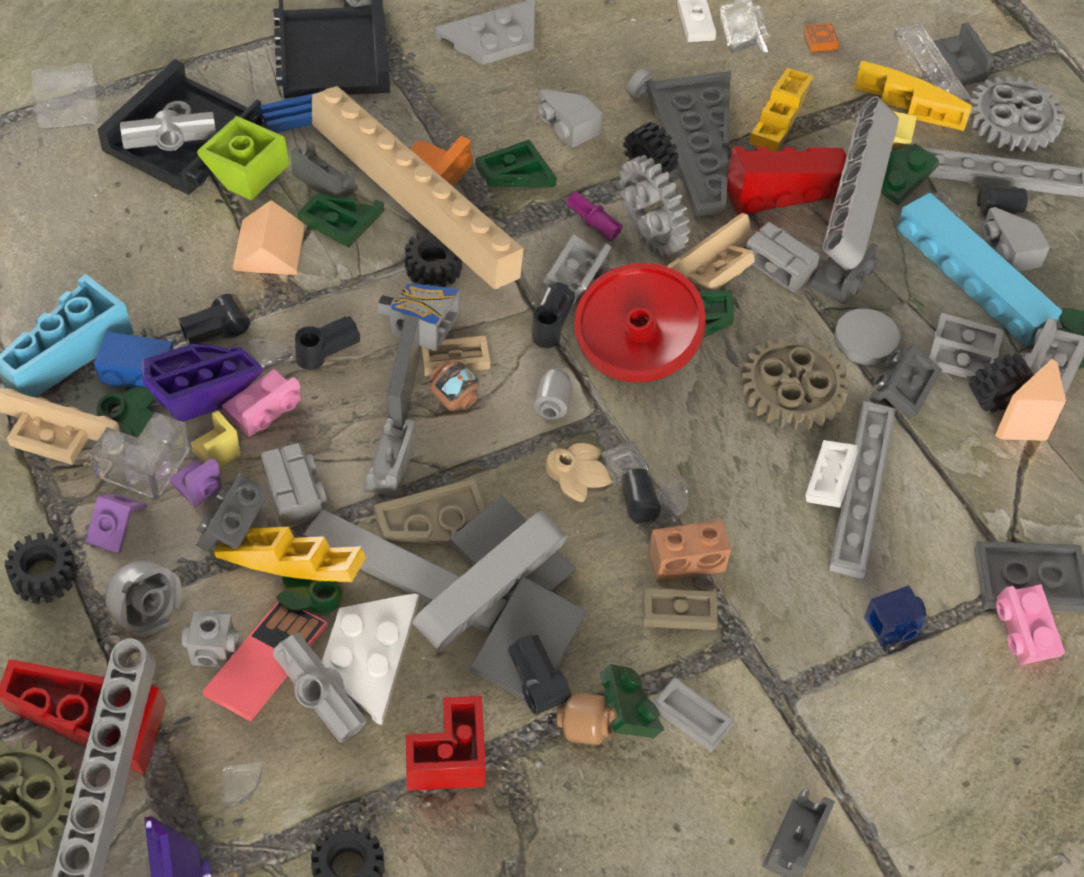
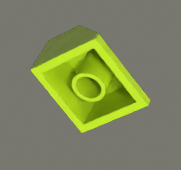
(245, 157)

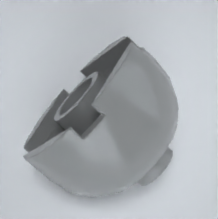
(142, 597)

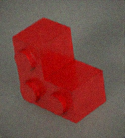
(449, 757)

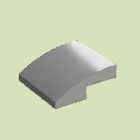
(964, 345)

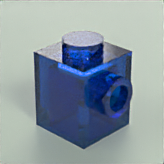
(896, 616)

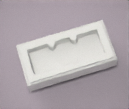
(696, 20)
(831, 473)

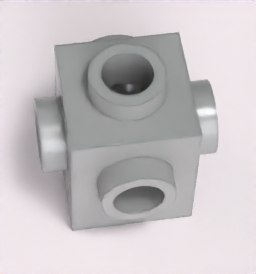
(210, 638)

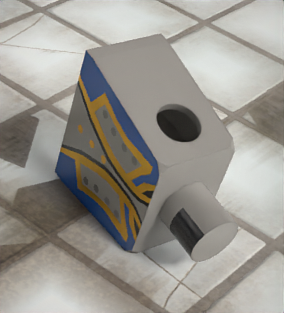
(434, 305)

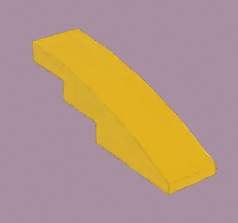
(913, 94)
(781, 109)
(279, 553)

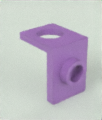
(200, 479)
(111, 521)

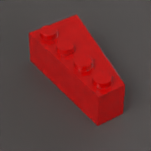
(782, 178)

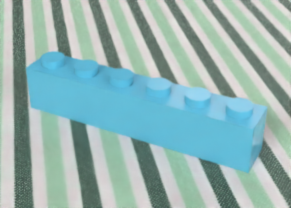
(977, 268)

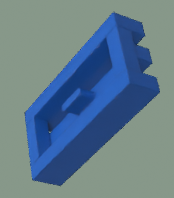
(288, 113)

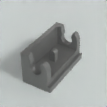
(320, 174)
(798, 835)

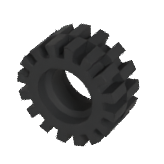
(652, 143)
(429, 272)
(999, 381)
(46, 584)
(348, 841)

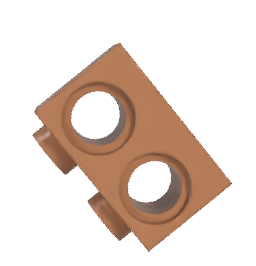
(689, 550)

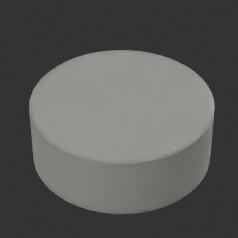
(638, 83)

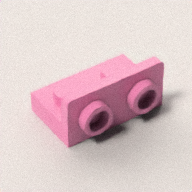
(262, 402)
(1029, 624)

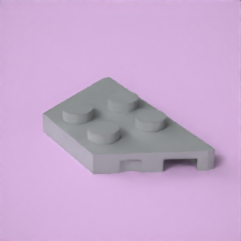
(493, 33)

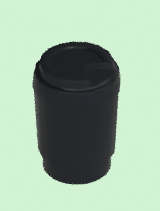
(1004, 198)
(640, 496)

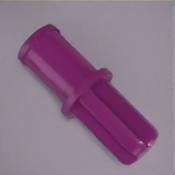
(595, 216)

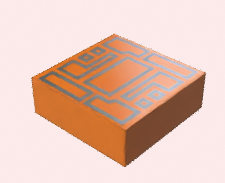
(821, 37)

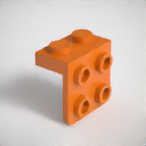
(448, 164)

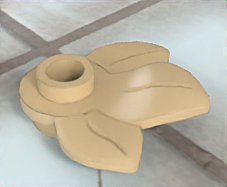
(579, 471)

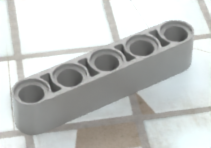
(489, 580)

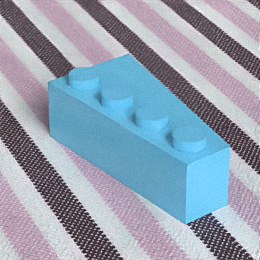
(63, 339)

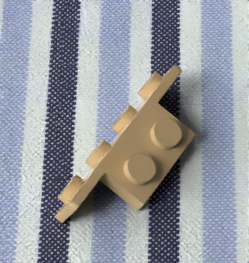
(718, 256)
(49, 427)

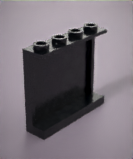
(331, 50)
(183, 166)

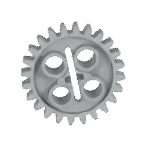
(1016, 113)
(643, 186)

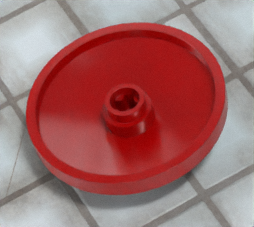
(640, 322)

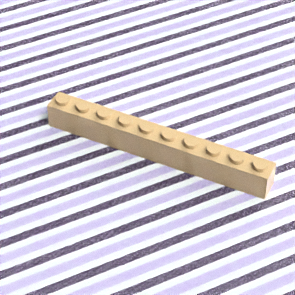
(418, 188)

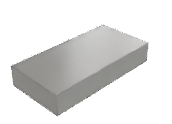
(693, 714)

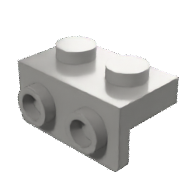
(578, 265)
(1056, 345)

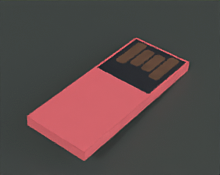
(252, 671)

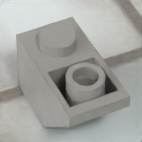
(570, 116)
(1015, 239)

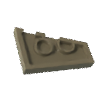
(431, 514)

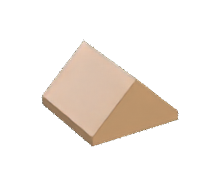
(269, 241)
(1034, 406)

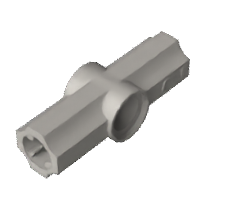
(167, 130)
(332, 702)

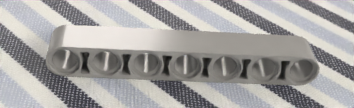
(860, 184)
(99, 756)

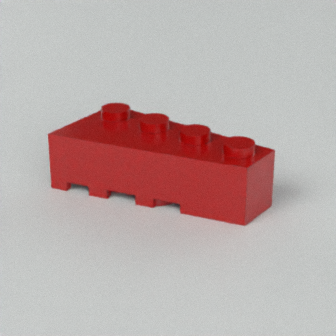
(68, 702)

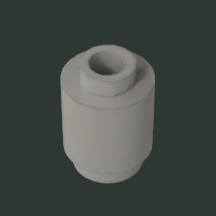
(553, 394)

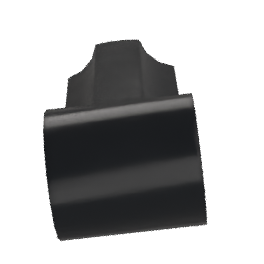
(551, 315)
(223, 316)
(316, 343)
(542, 684)

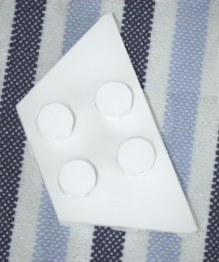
(369, 648)

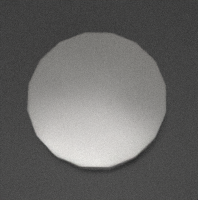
(866, 336)

